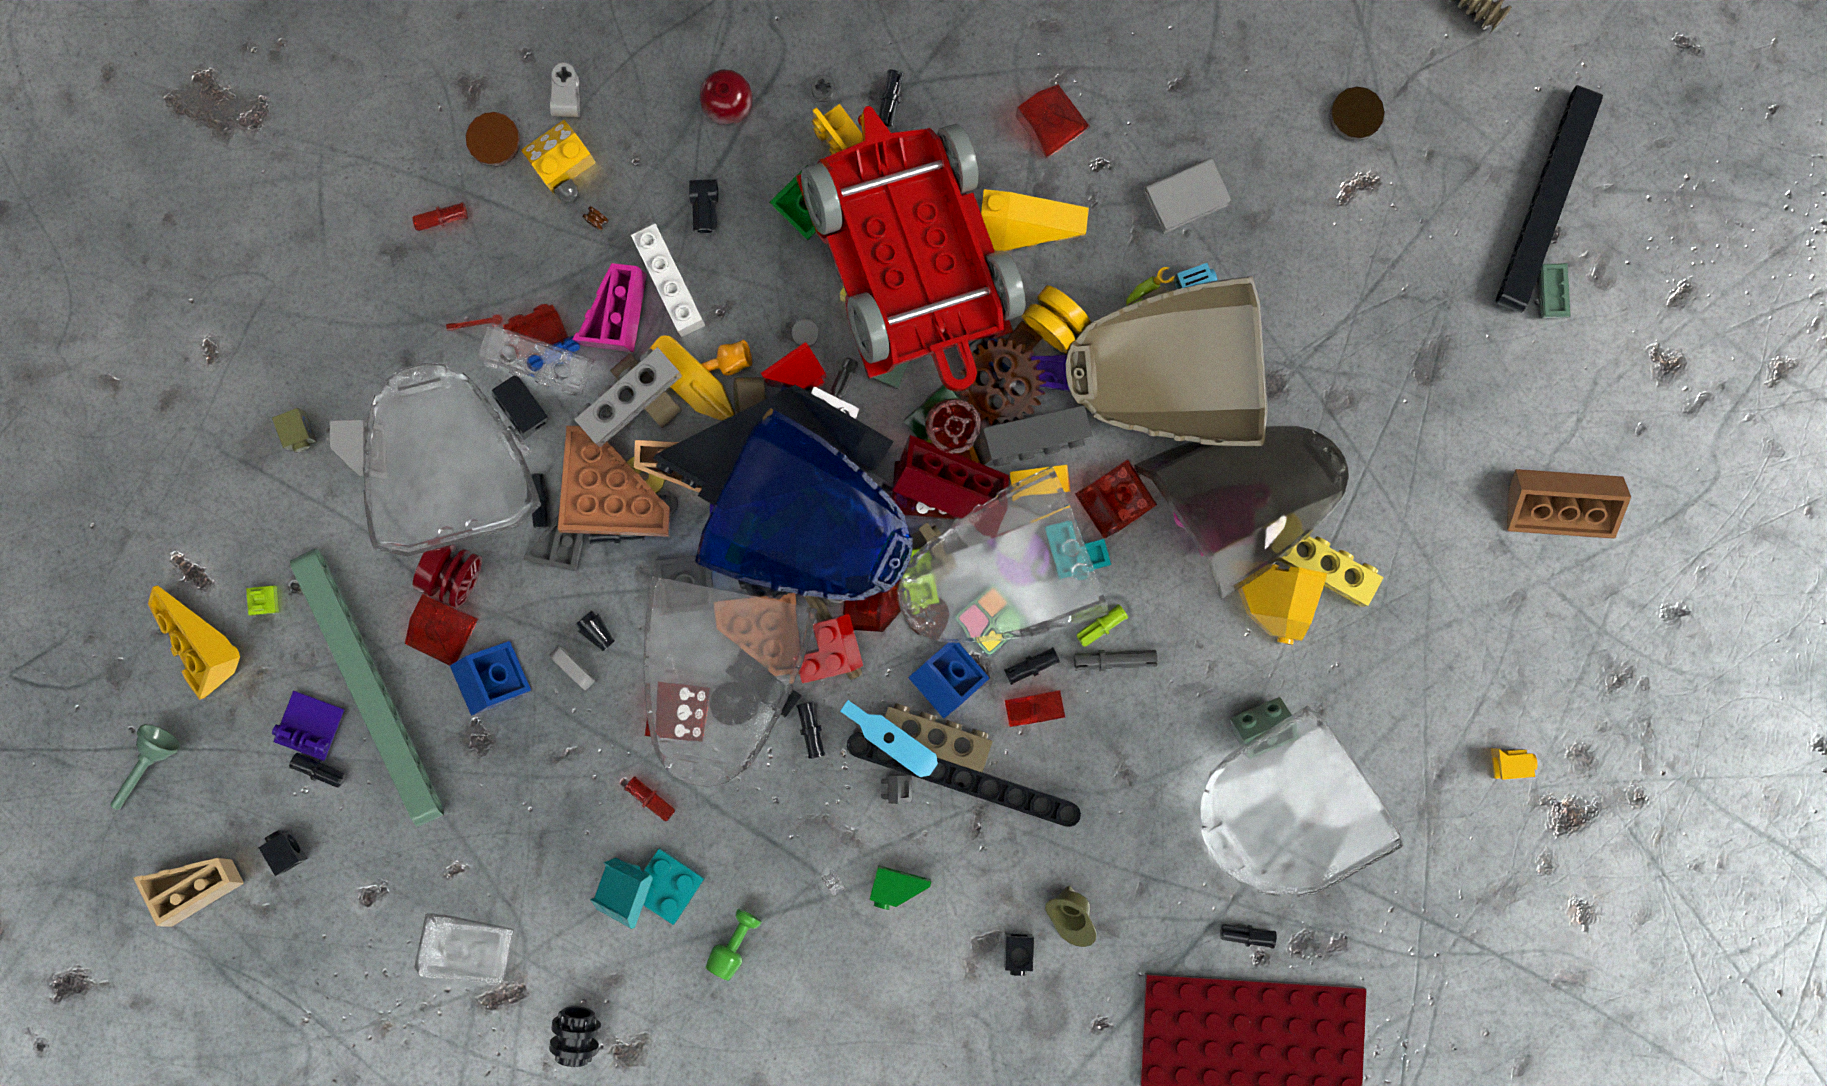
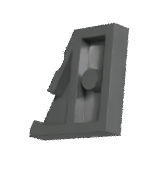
(557, 548)

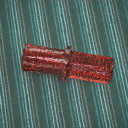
(440, 216)
(650, 799)

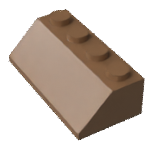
(1566, 503)

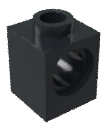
(282, 852)
(1015, 941)

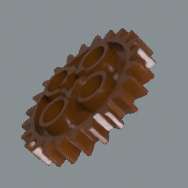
(1022, 369)

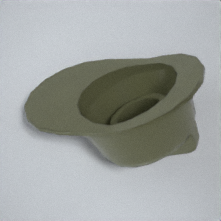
(1072, 917)

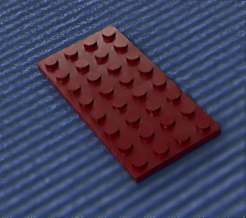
(1251, 1033)

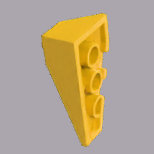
(1026, 220)
(203, 649)

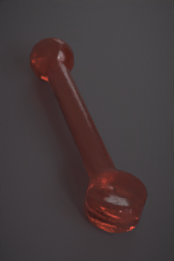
(496, 319)

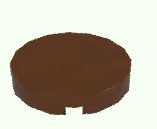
(493, 139)

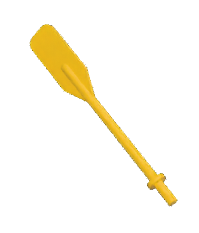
(697, 384)

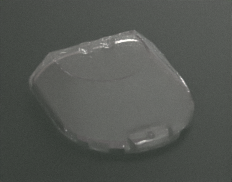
(1295, 811)

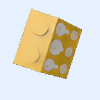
(558, 155)

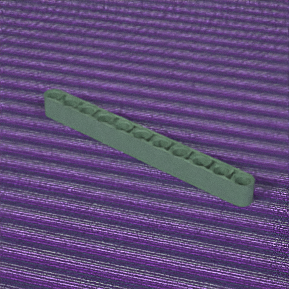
(367, 687)

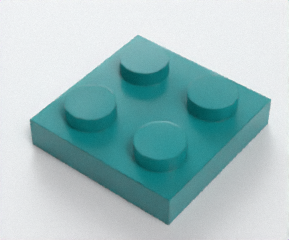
(671, 886)

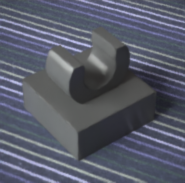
(898, 789)

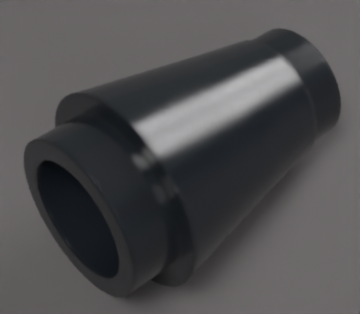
(595, 630)

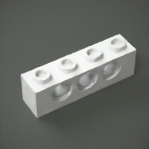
(668, 280)

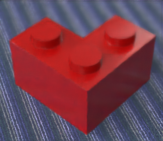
(836, 653)

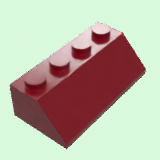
(945, 479)

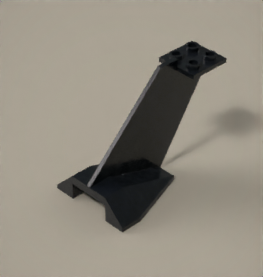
(712, 453)

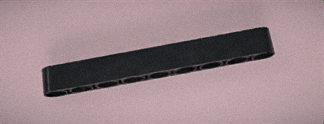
(1549, 199)
(974, 788)

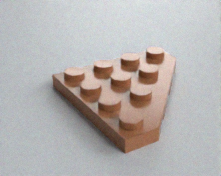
(605, 493)

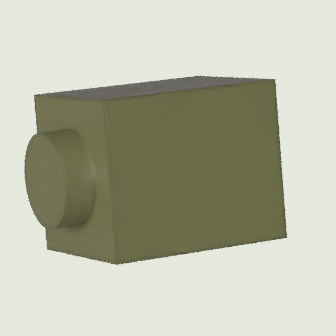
(294, 430)

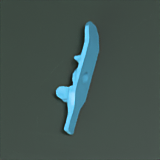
(902, 748)

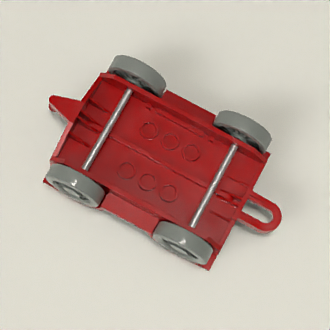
(912, 247)

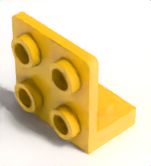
(836, 129)

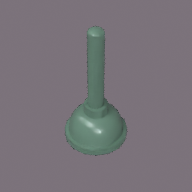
(153, 745)

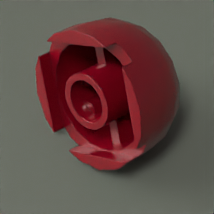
(726, 97)

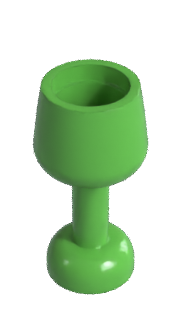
(724, 959)

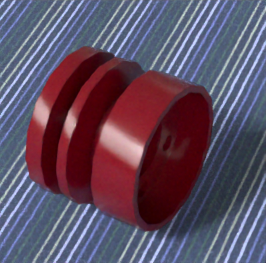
(450, 574)

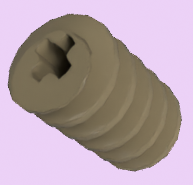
(1486, 10)

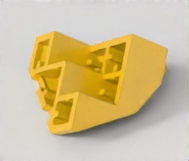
(1284, 601)

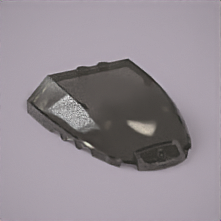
(1250, 501)

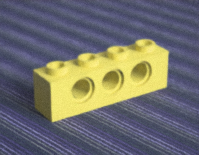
(1366, 579)

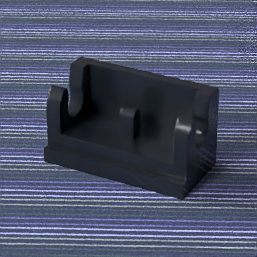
(519, 406)

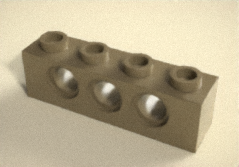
(973, 758)

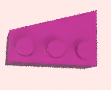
(616, 310)

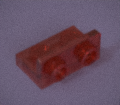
(541, 325)

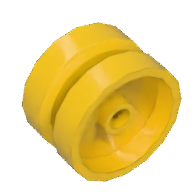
(1056, 318)

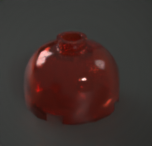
(952, 425)

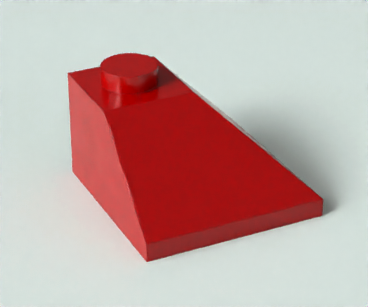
(796, 368)

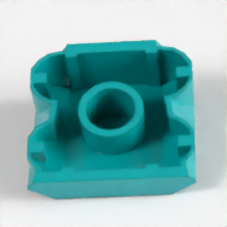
(622, 891)

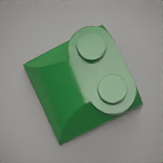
(792, 207)

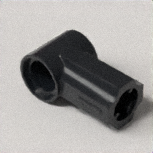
(704, 199)

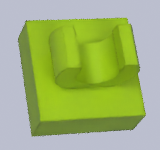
(262, 600)

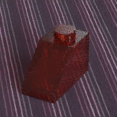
(1035, 708)

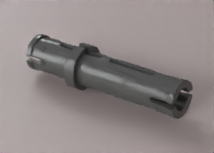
(1109, 660)

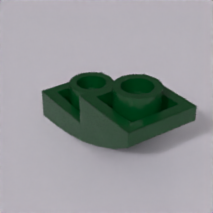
(916, 419)

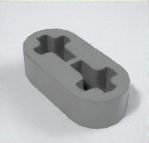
(572, 667)

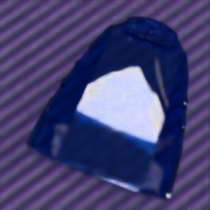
(804, 519)

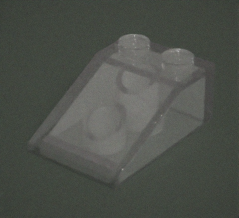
(463, 949)

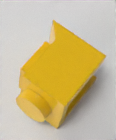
(1513, 763)

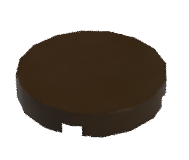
(1357, 113)

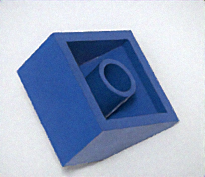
(490, 677)
(949, 678)

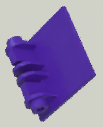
(308, 725)

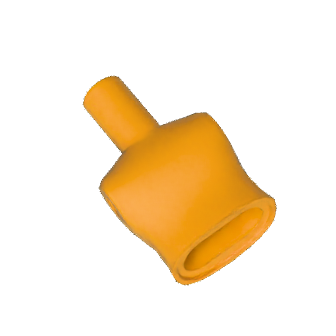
(731, 358)

